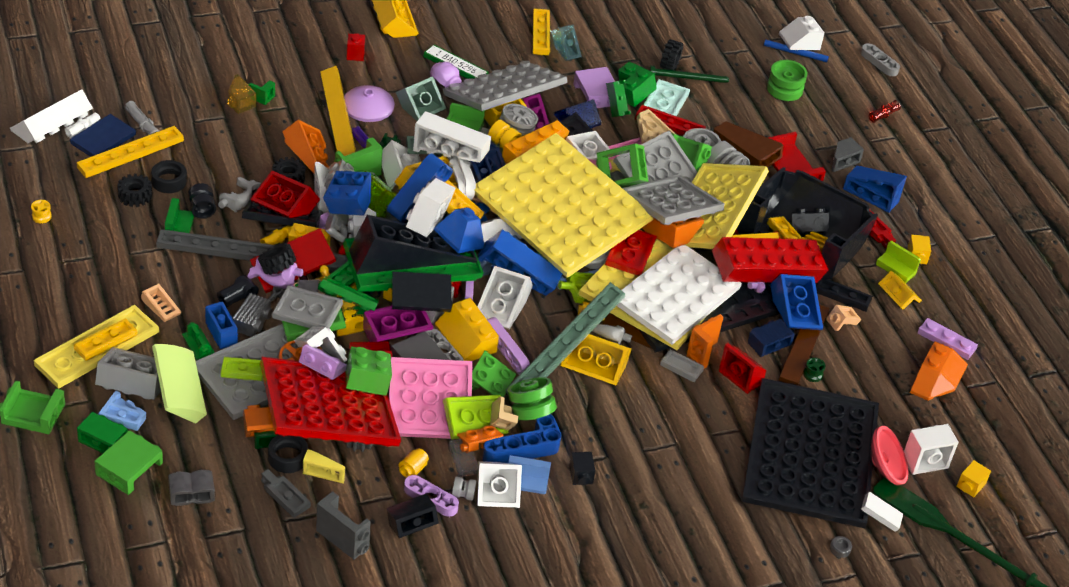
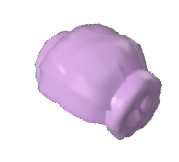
(445, 73)

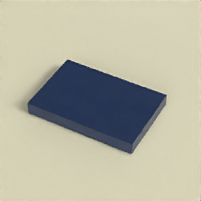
(103, 136)

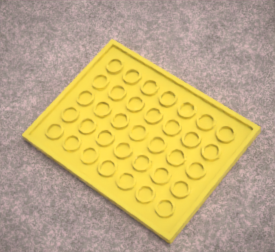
(562, 204)

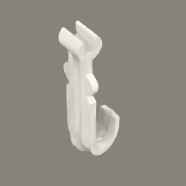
(463, 176)

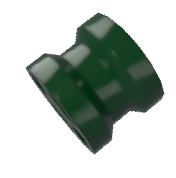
(814, 369)

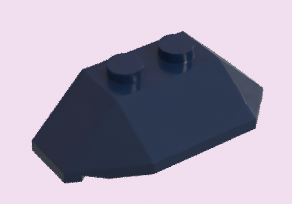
(490, 163)

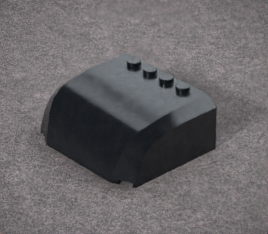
(785, 191)

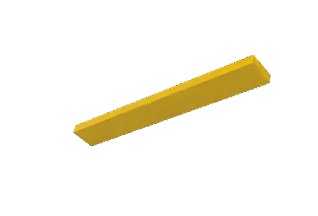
(338, 111)

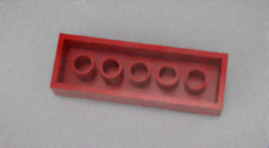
(767, 258)

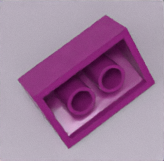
(393, 323)

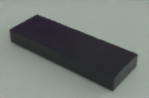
(844, 294)

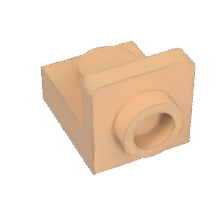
(842, 315)

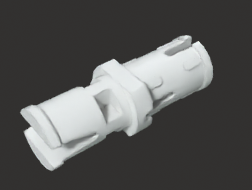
(81, 125)

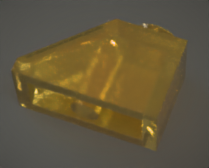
(241, 95)

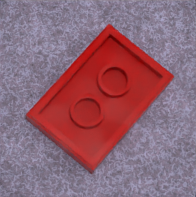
(632, 253)

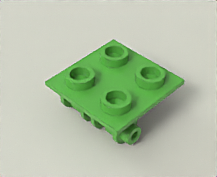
(491, 375)

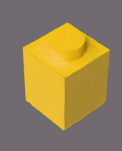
(920, 247)
(973, 478)

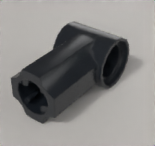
(239, 290)

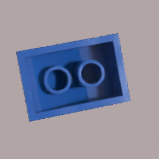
(797, 301)

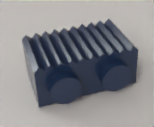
(770, 337)

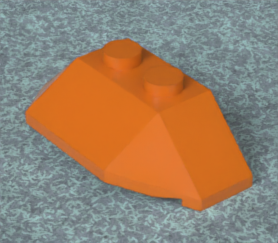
(939, 372)

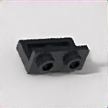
(810, 220)

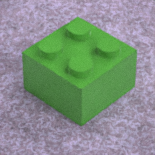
(368, 371)

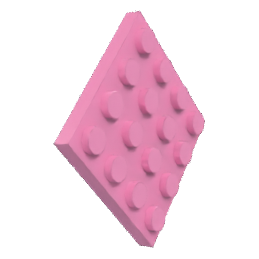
(419, 393)

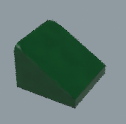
(262, 439)

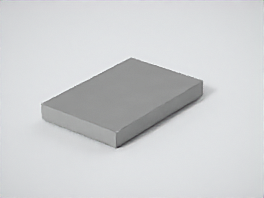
(307, 308)

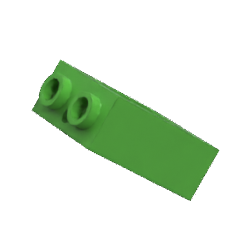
(638, 164)

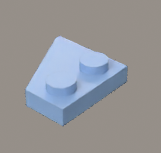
(123, 412)

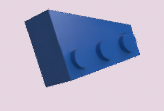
(875, 186)

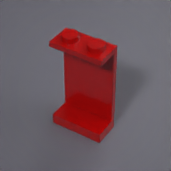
(793, 158)

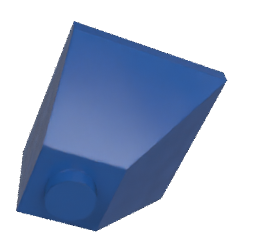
(461, 230)

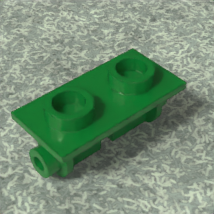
(197, 341)

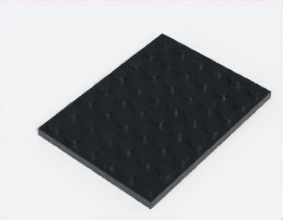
(811, 453)

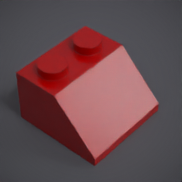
(741, 369)

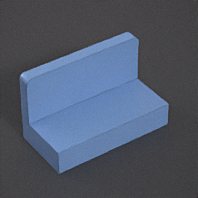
(534, 474)

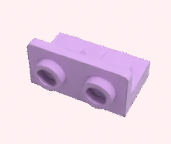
(321, 362)

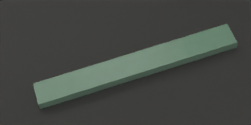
(573, 334)

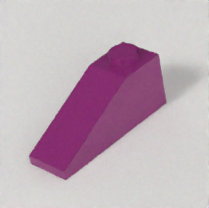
(535, 103)

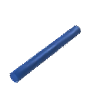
(805, 53)

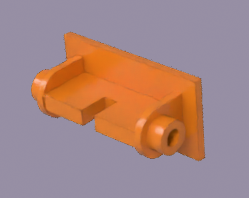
(472, 438)

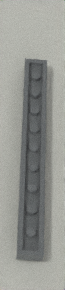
(222, 246)

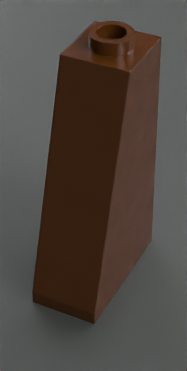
(757, 148)

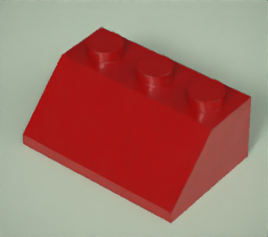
(285, 196)

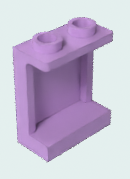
(594, 84)

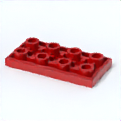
(310, 254)

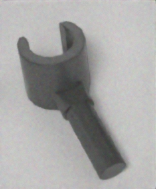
(277, 292)

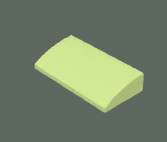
(179, 382)

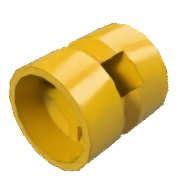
(502, 133)

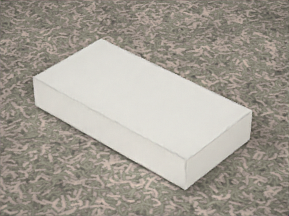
(882, 511)

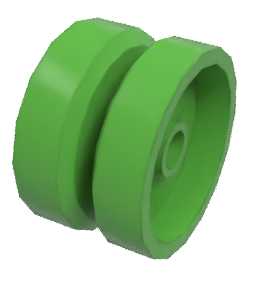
(787, 80)
(532, 398)

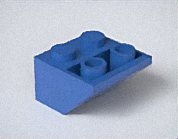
(349, 193)

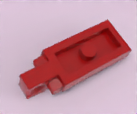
(881, 232)

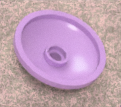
(369, 103)

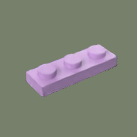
(947, 337)

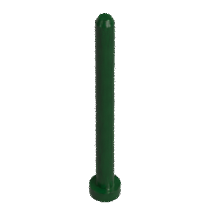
(689, 75)

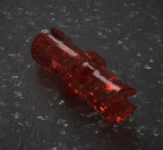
(884, 111)

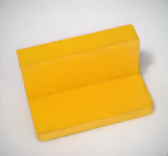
(898, 290)

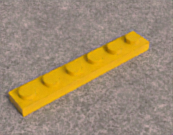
(130, 151)

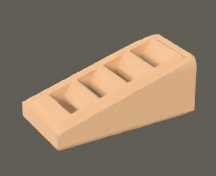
(156, 290)

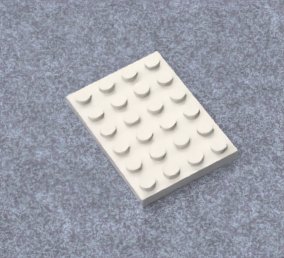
(676, 293)

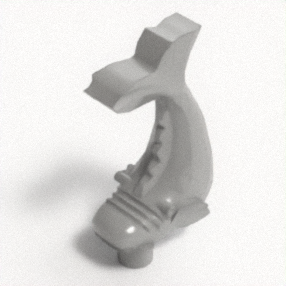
(238, 201)
(613, 333)

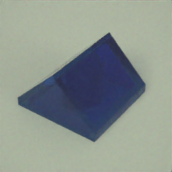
(586, 110)

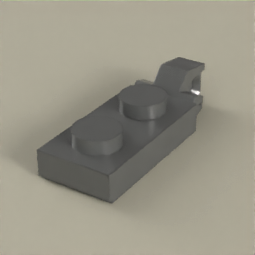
(285, 493)

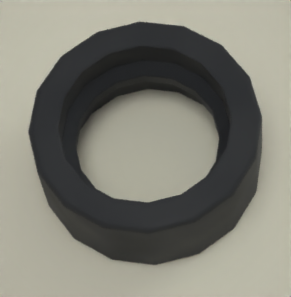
(168, 167)
(287, 465)

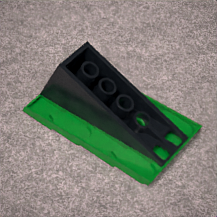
(391, 246)

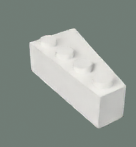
(449, 138)

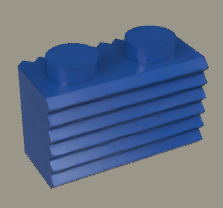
(221, 325)

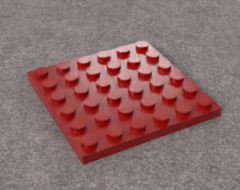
(322, 408)

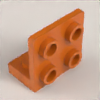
(702, 340)

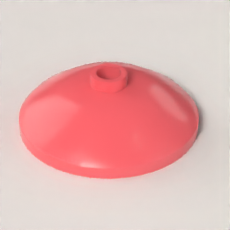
(889, 456)

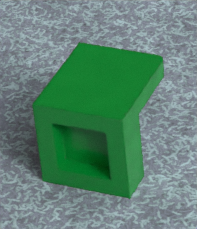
(265, 93)

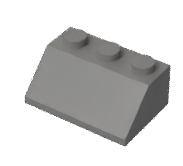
(128, 373)

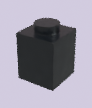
(582, 468)

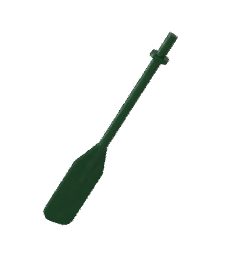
(929, 516)

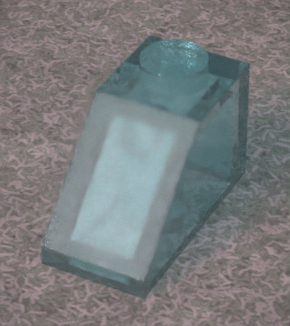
(566, 42)

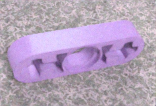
(427, 487)

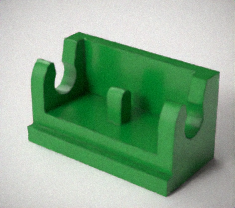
(617, 98)

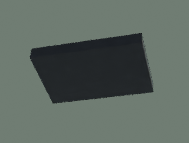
(421, 291)

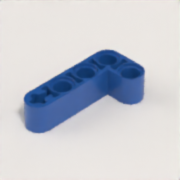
(428, 170)
(531, 444)

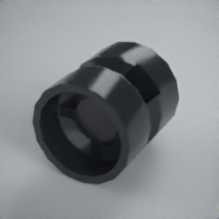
(202, 200)

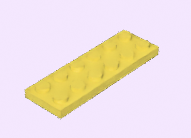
(65, 364)

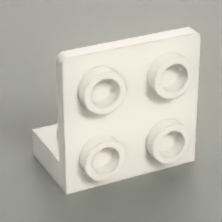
(322, 336)

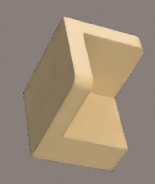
(502, 415)

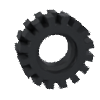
(671, 55)
(290, 166)
(138, 183)
(277, 258)

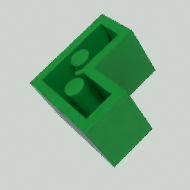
(638, 84)

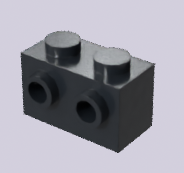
(412, 515)

